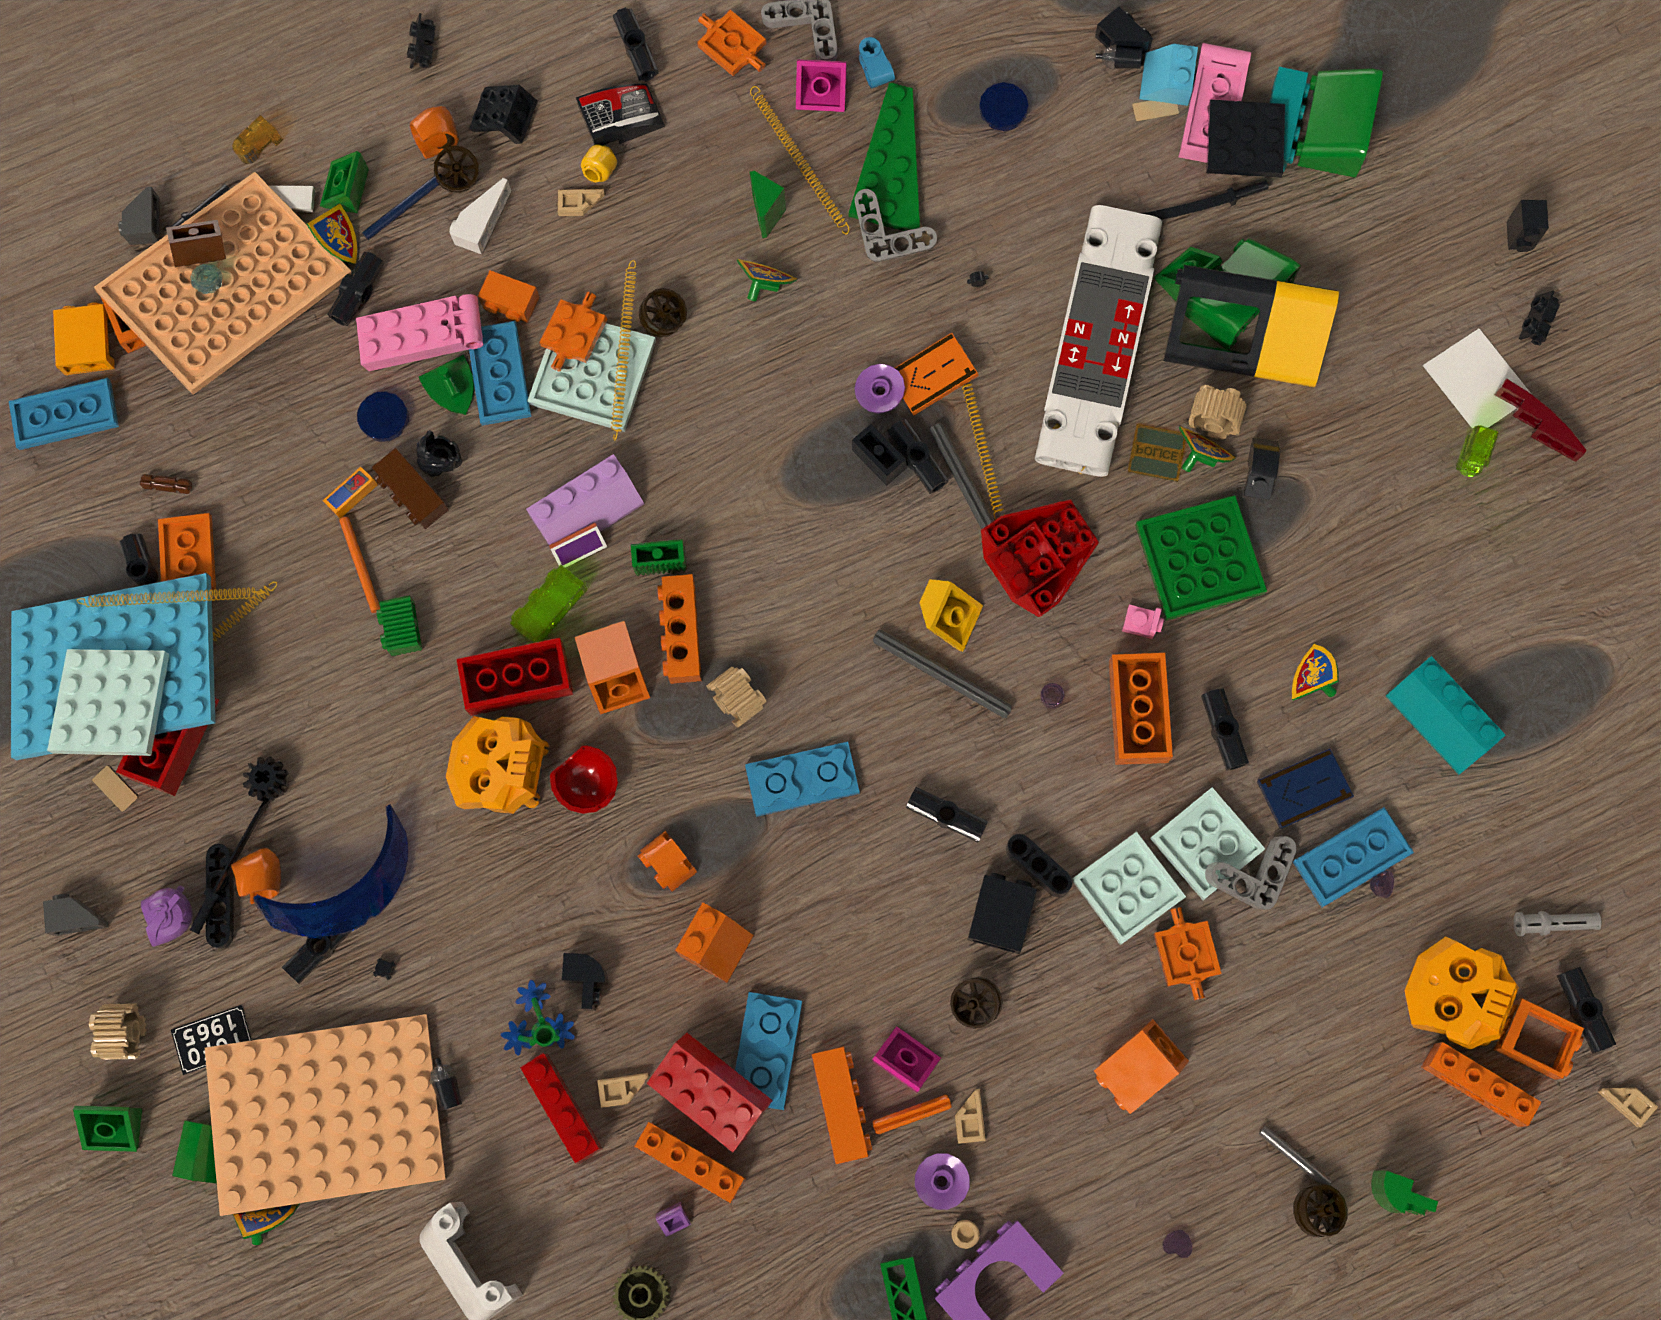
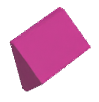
(821, 85)
(906, 1059)

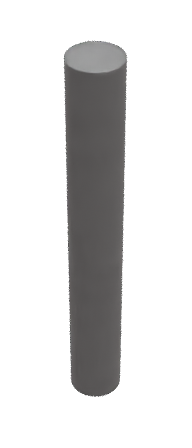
(1294, 1156)

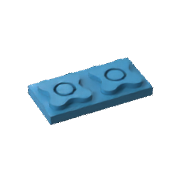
(500, 375)
(63, 413)
(802, 779)
(1353, 857)
(769, 1044)

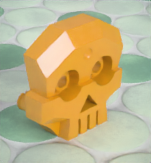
(509, 766)
(1437, 985)

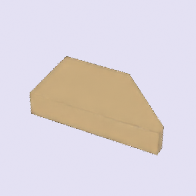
(578, 201)
(620, 1089)
(1630, 1103)

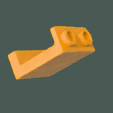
(82, 339)

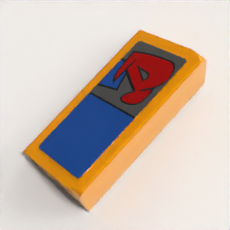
(350, 492)

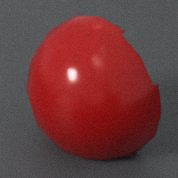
(585, 781)

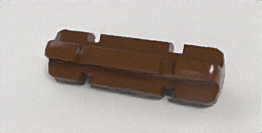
(165, 483)

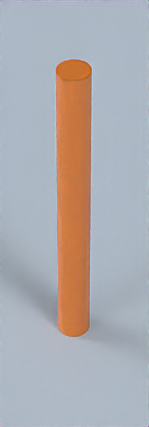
(359, 564)

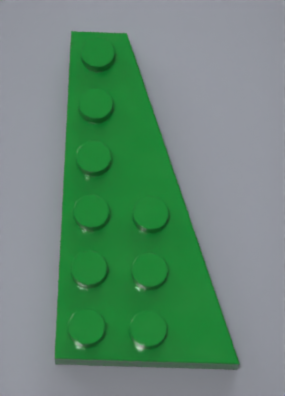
(892, 163)

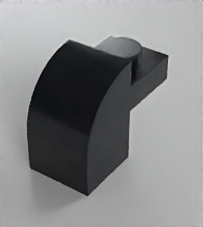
(1263, 468)
(585, 970)

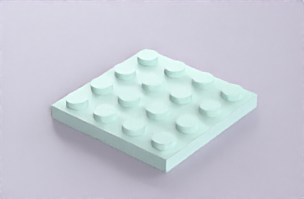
(589, 387)
(108, 702)

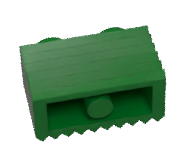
(658, 557)
(399, 626)

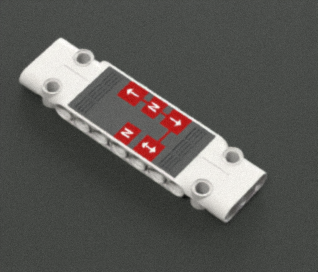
(1099, 341)

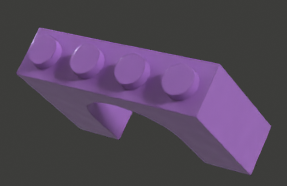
(1012, 1246)

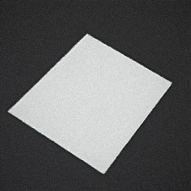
(1470, 377)

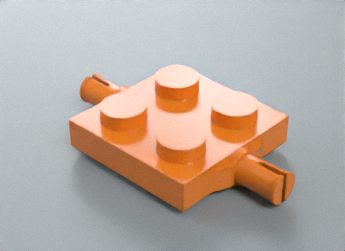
(731, 42)
(573, 331)
(1187, 953)

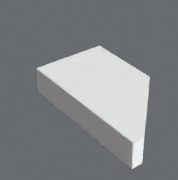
(296, 197)

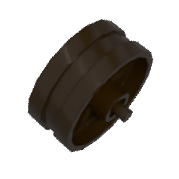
(456, 169)
(662, 312)
(976, 1002)
(1333, 1207)

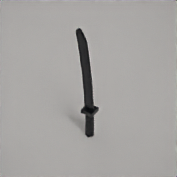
(1230, 196)
(213, 896)

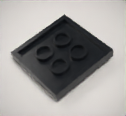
(1245, 138)

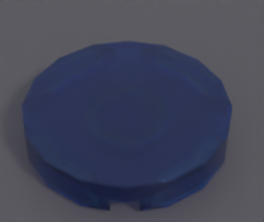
(1003, 106)
(382, 416)

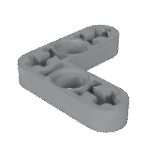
(809, 16)
(879, 236)
(1256, 885)

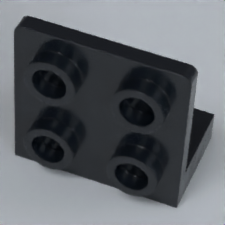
(504, 110)

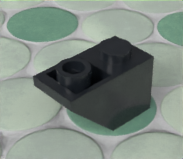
(1123, 31)

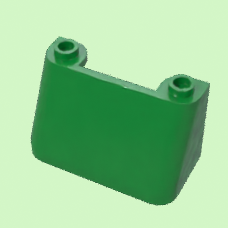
(1340, 120)
(1228, 320)

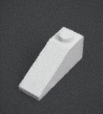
(478, 219)

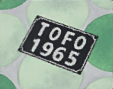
(215, 1030)

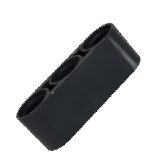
(1033, 853)

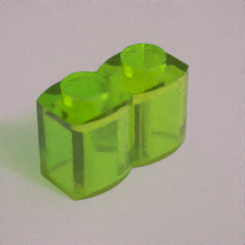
(1477, 451)

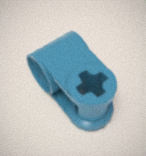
(874, 63)

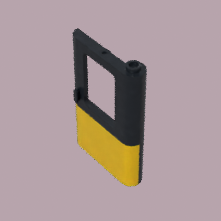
(1288, 332)

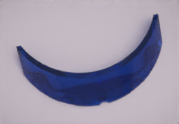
(353, 906)

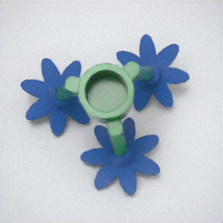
(545, 1031)

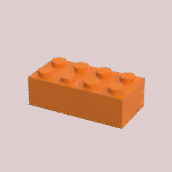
(1140, 708)

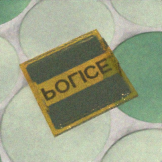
(1156, 453)

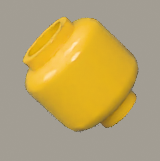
(598, 163)

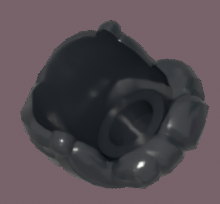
(430, 451)

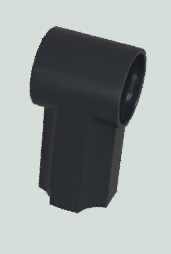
(137, 559)

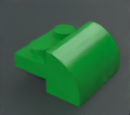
(1395, 1194)

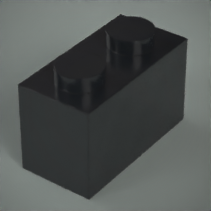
(1527, 225)
(878, 454)

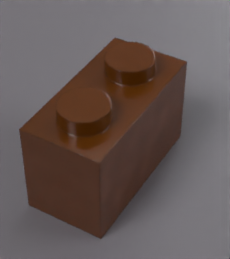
(196, 243)

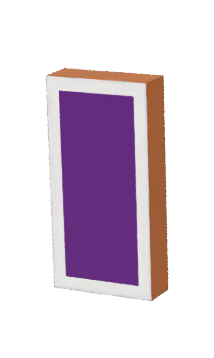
(578, 545)

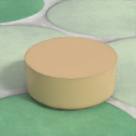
(965, 1234)

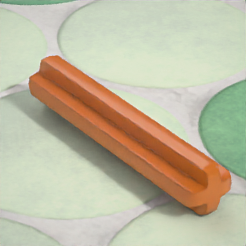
(911, 1114)

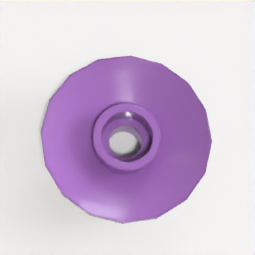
(878, 377)
(957, 1181)

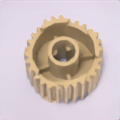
(1217, 412)
(736, 695)
(117, 1031)

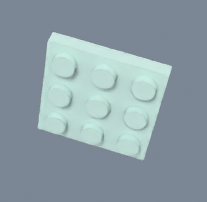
(1205, 835)
(1128, 888)

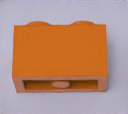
(508, 297)

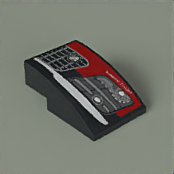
(619, 113)

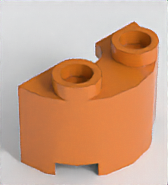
(667, 861)

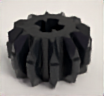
(274, 772)

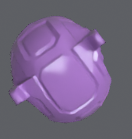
(167, 915)

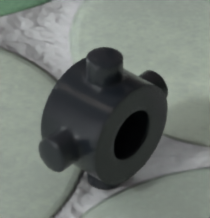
(977, 279)
(384, 968)

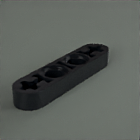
(227, 894)

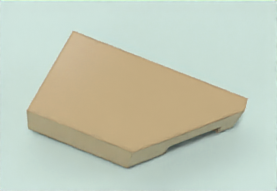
(970, 1120)

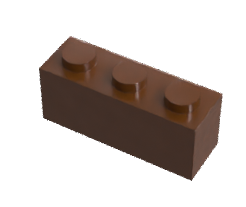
(409, 489)

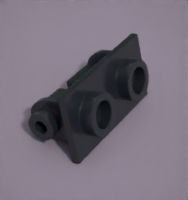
(418, 51)
(1542, 308)

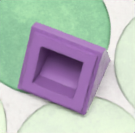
(673, 1219)

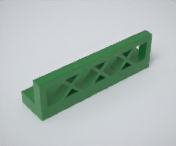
(913, 1286)

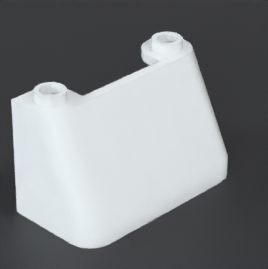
(439, 1244)

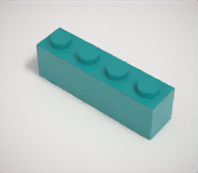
(1290, 89)

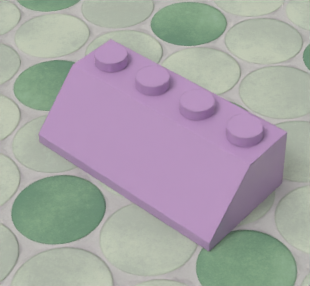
(596, 496)

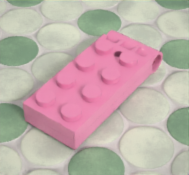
(1218, 76)
(419, 332)

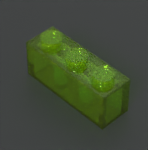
(548, 605)

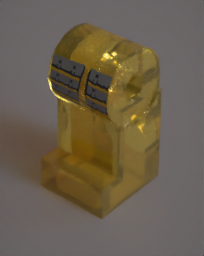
(255, 139)

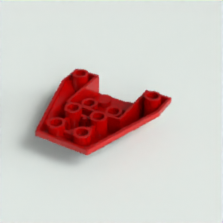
(1038, 553)

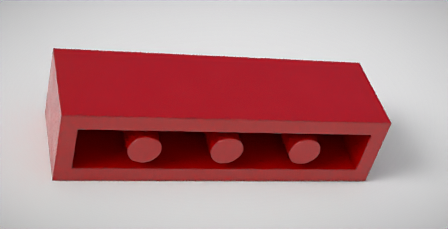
(561, 1108)

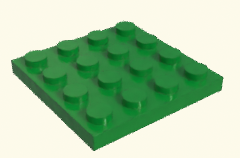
(1200, 558)

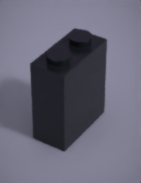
(1002, 913)

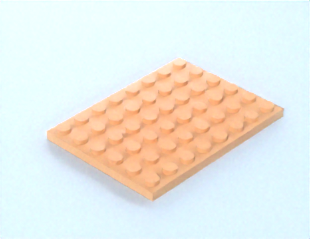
(268, 280)
(323, 1114)

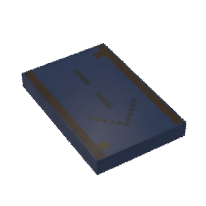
(1305, 788)

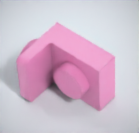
(1143, 621)

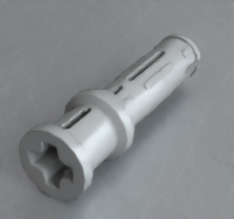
(1543, 920)

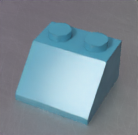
(1169, 74)

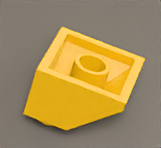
(949, 612)

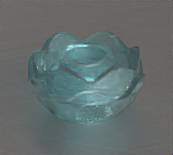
(207, 285)

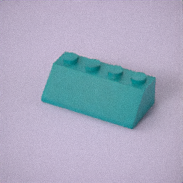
(1445, 715)

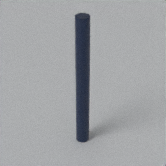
(401, 208)

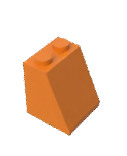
(612, 667)
(714, 942)
(1141, 1067)

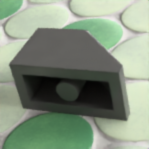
(141, 219)
(69, 916)

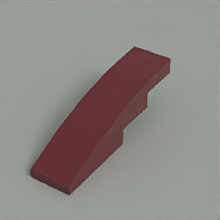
(1548, 426)

